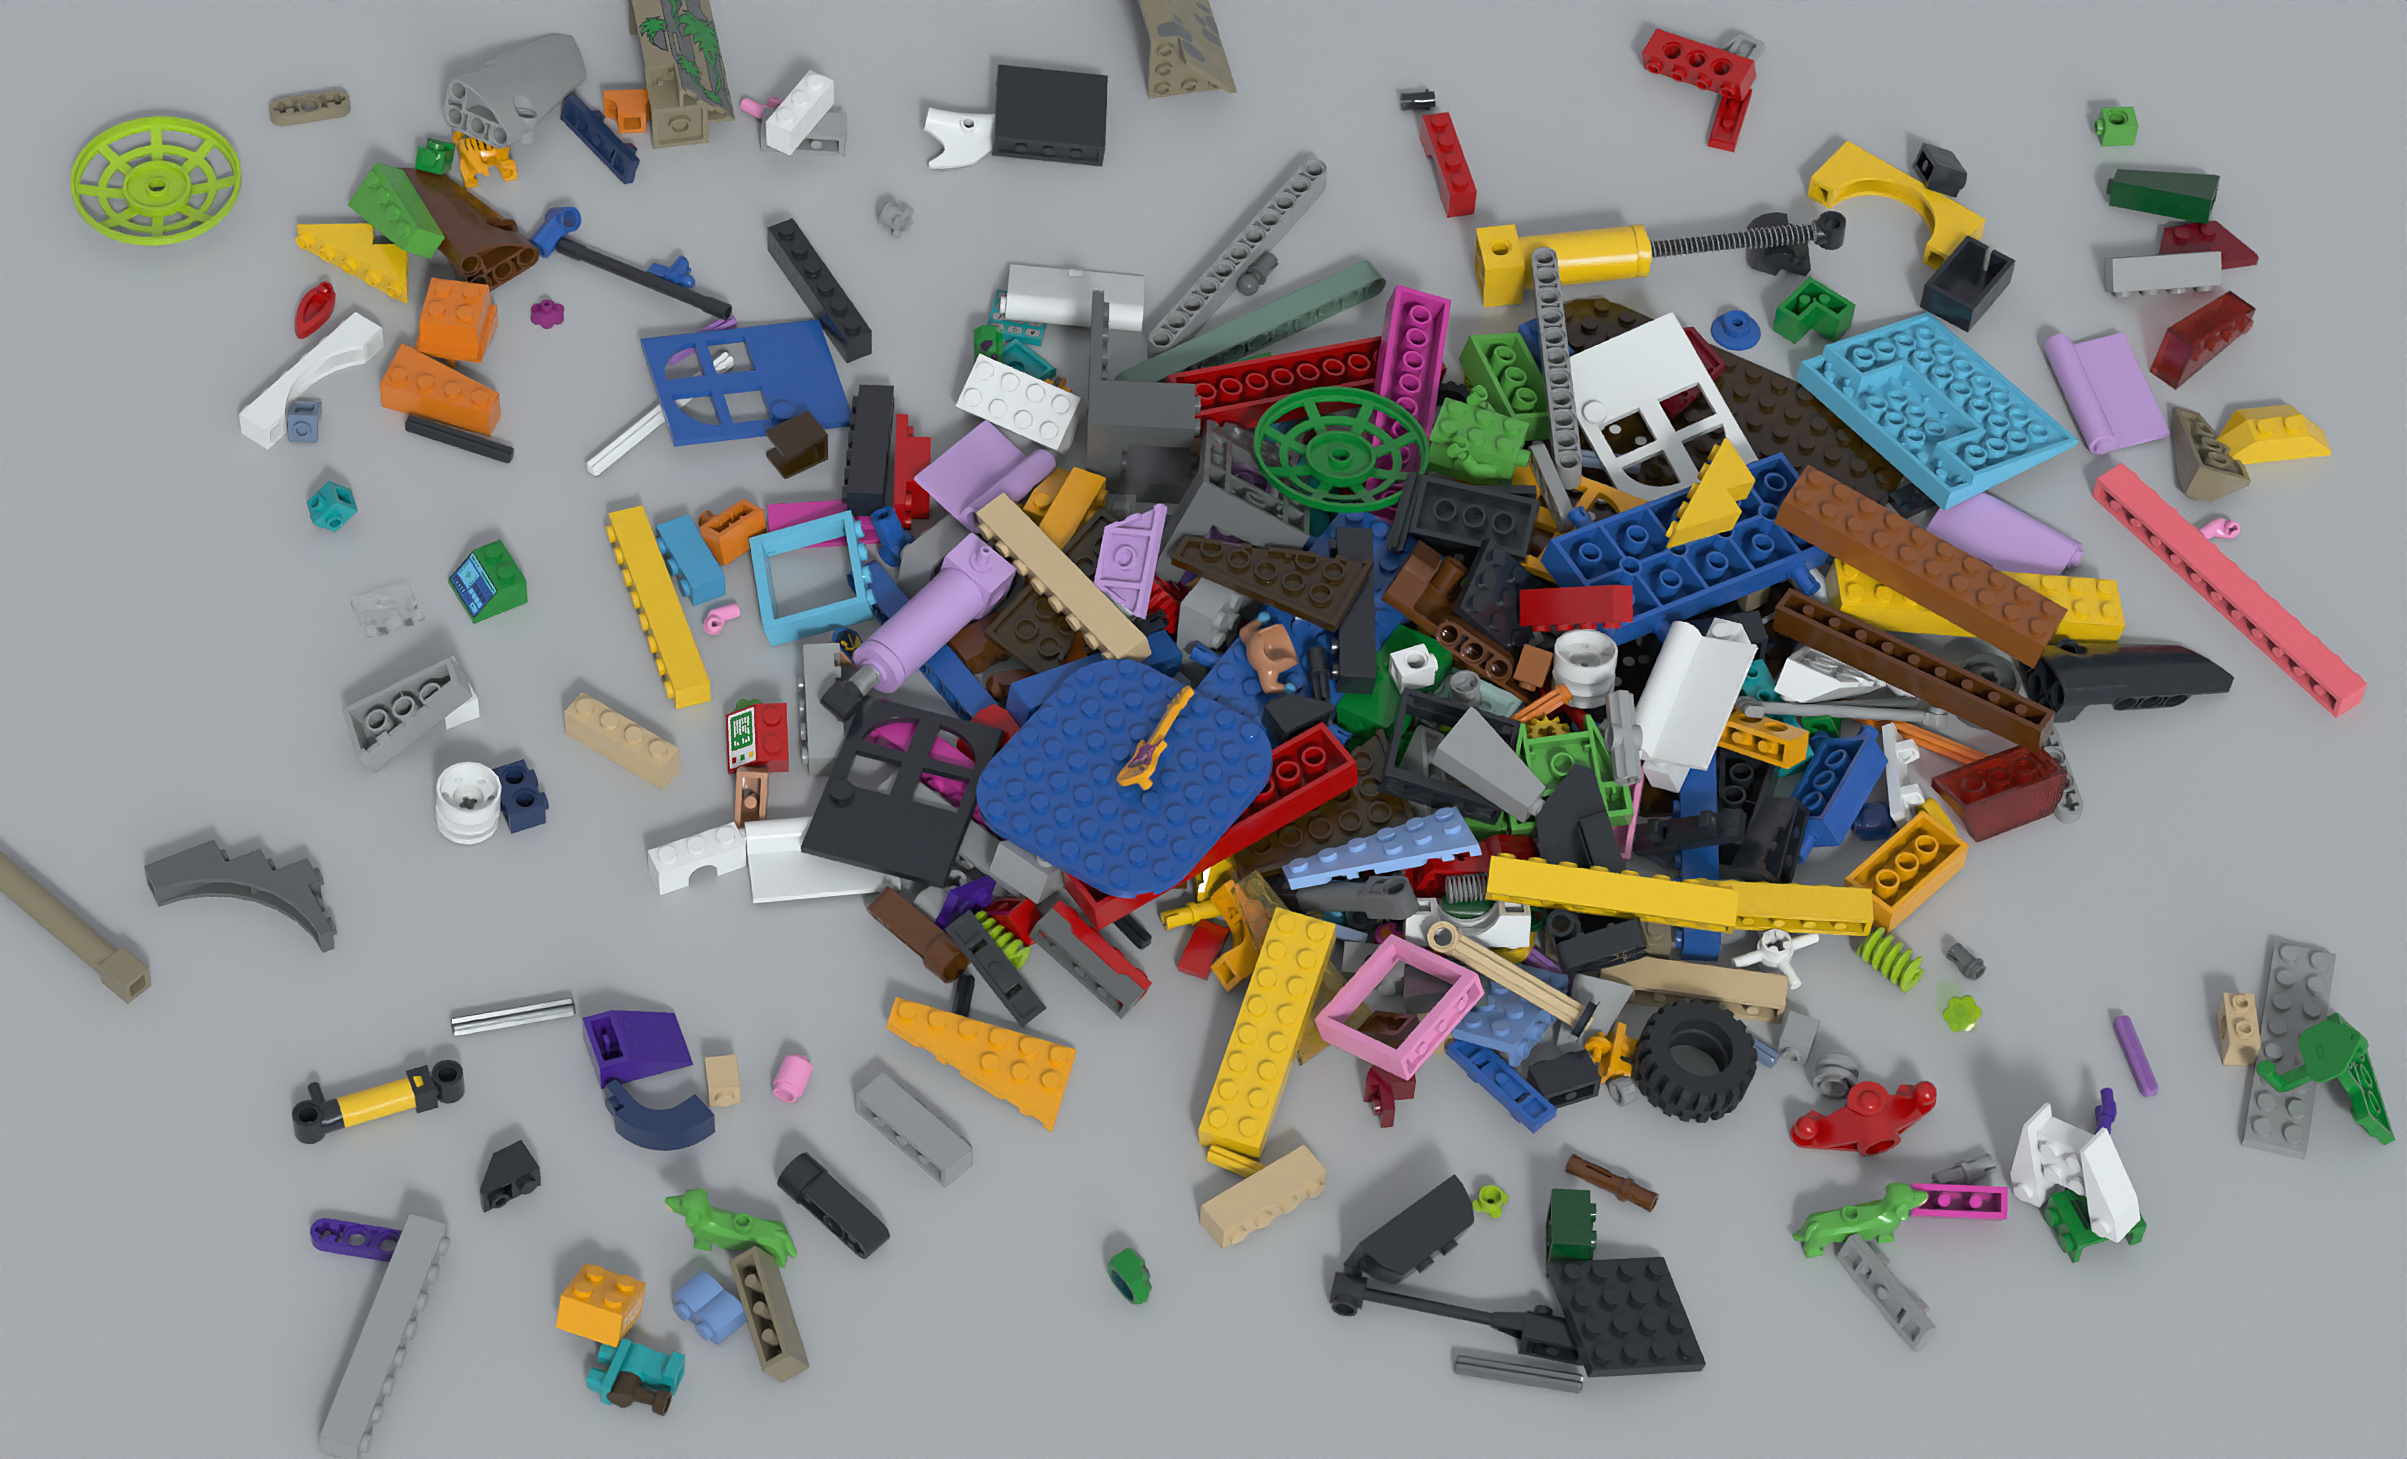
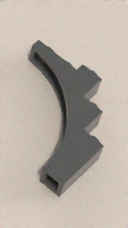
(210, 873)

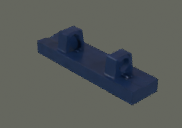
(592, 131)

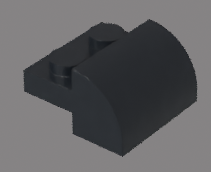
(1772, 259)

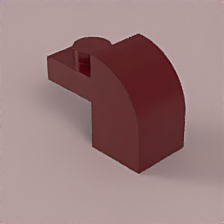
(1383, 1089)

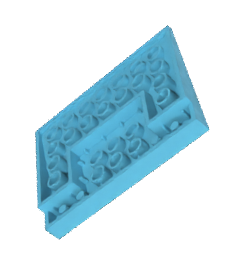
(1933, 408)

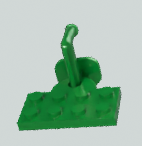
(2339, 1051)

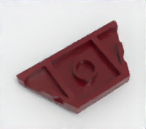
(2208, 237)

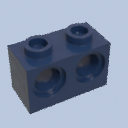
(520, 799)

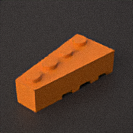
(438, 393)

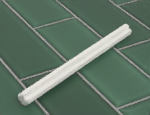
(644, 426)

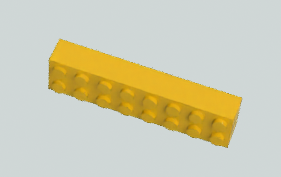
(1267, 1034)

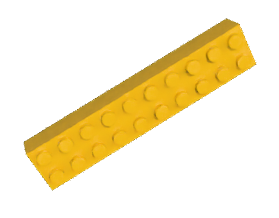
(2091, 617)

